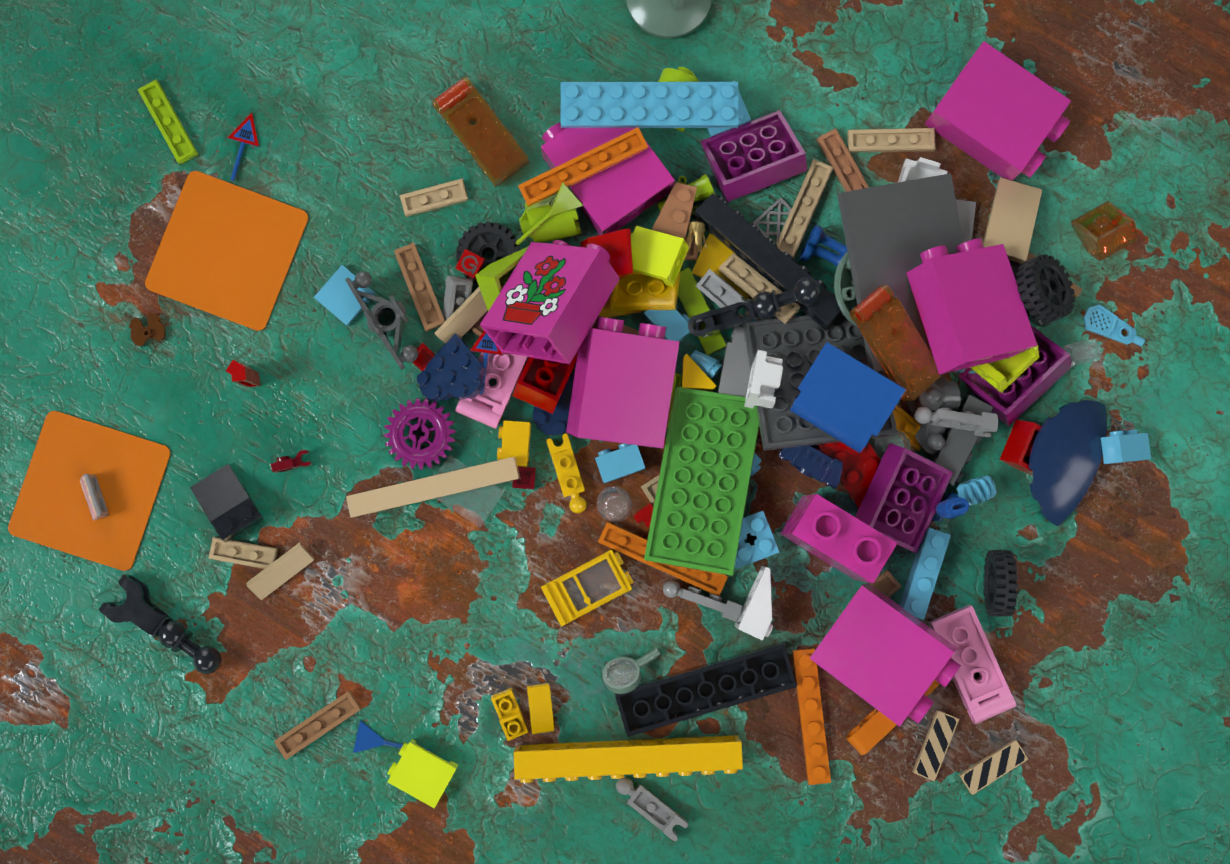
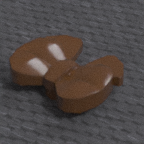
(141, 334)

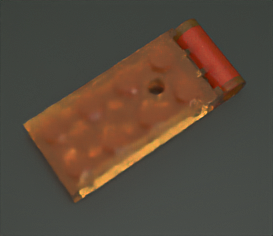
(485, 141)
(895, 342)

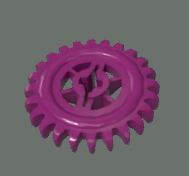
(422, 412)

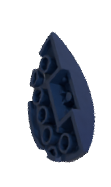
(1067, 458)

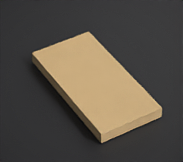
(1013, 218)

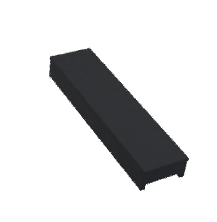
(706, 689)

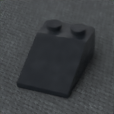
(226, 503)

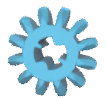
(977, 490)

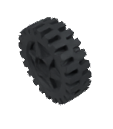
(487, 237)
(1045, 288)
(1000, 583)

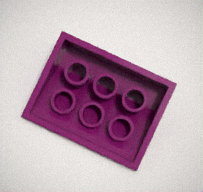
(754, 155)
(1028, 387)
(903, 496)

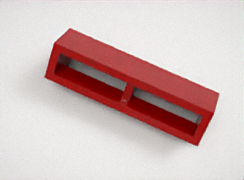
(243, 374)

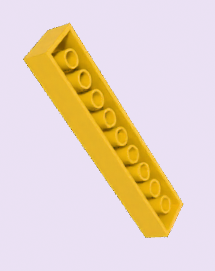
(628, 757)

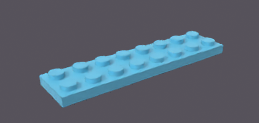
(649, 105)

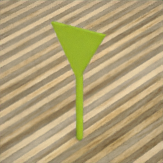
(563, 202)

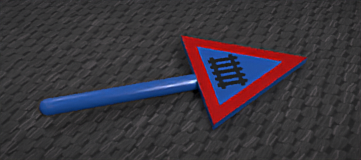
(245, 134)
(487, 346)

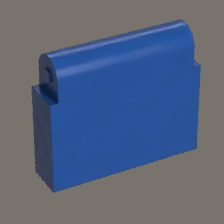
(846, 398)

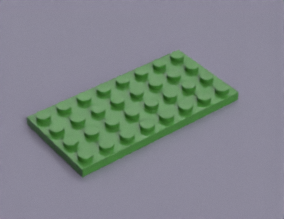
(703, 482)

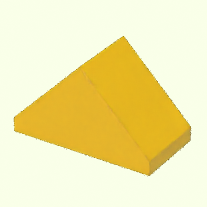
(694, 377)

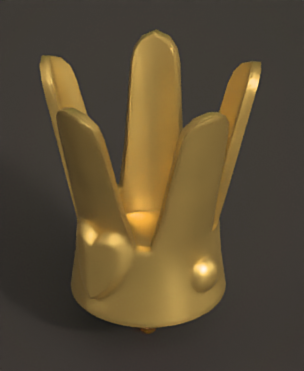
(696, 229)

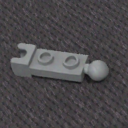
(966, 420)
(729, 609)
(651, 807)

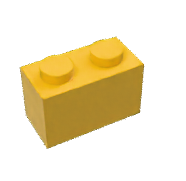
(515, 441)

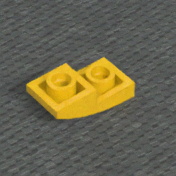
(540, 708)
(509, 714)

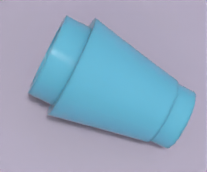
(708, 364)

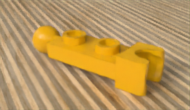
(568, 473)

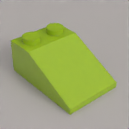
(495, 275)

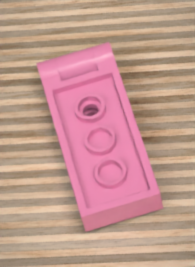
(492, 403)
(989, 693)

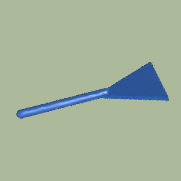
(369, 739)

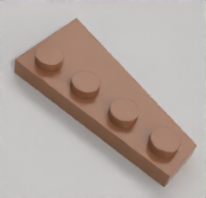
(676, 211)

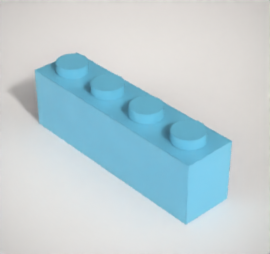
(924, 573)

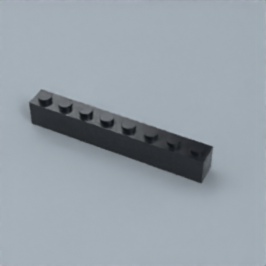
(763, 255)

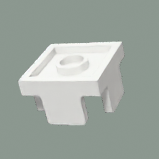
(920, 169)
(763, 380)

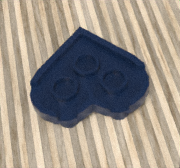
(452, 372)
(557, 422)

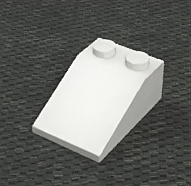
(757, 609)

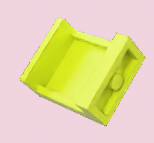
(657, 254)
(1004, 372)
(421, 773)

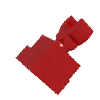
(644, 515)

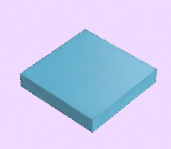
(339, 298)

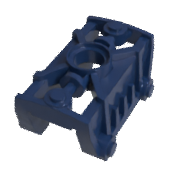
(814, 463)

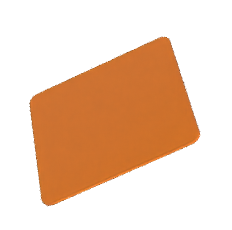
(226, 250)
(52, 501)

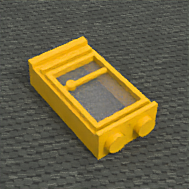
(587, 587)

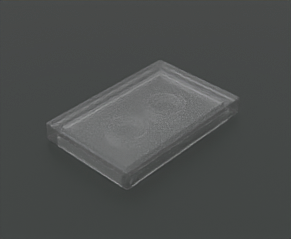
(472, 504)

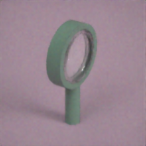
(624, 673)

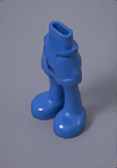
(812, 248)
(950, 507)

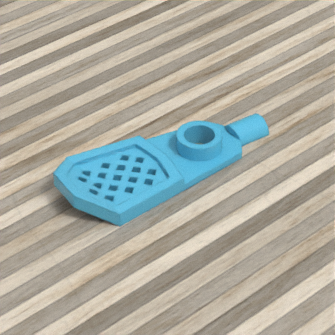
(1113, 328)

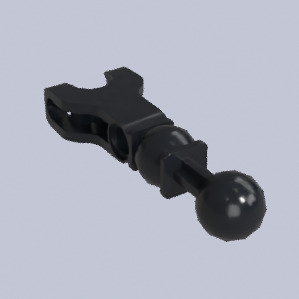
(762, 306)
(157, 623)

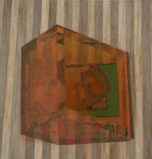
(1105, 230)

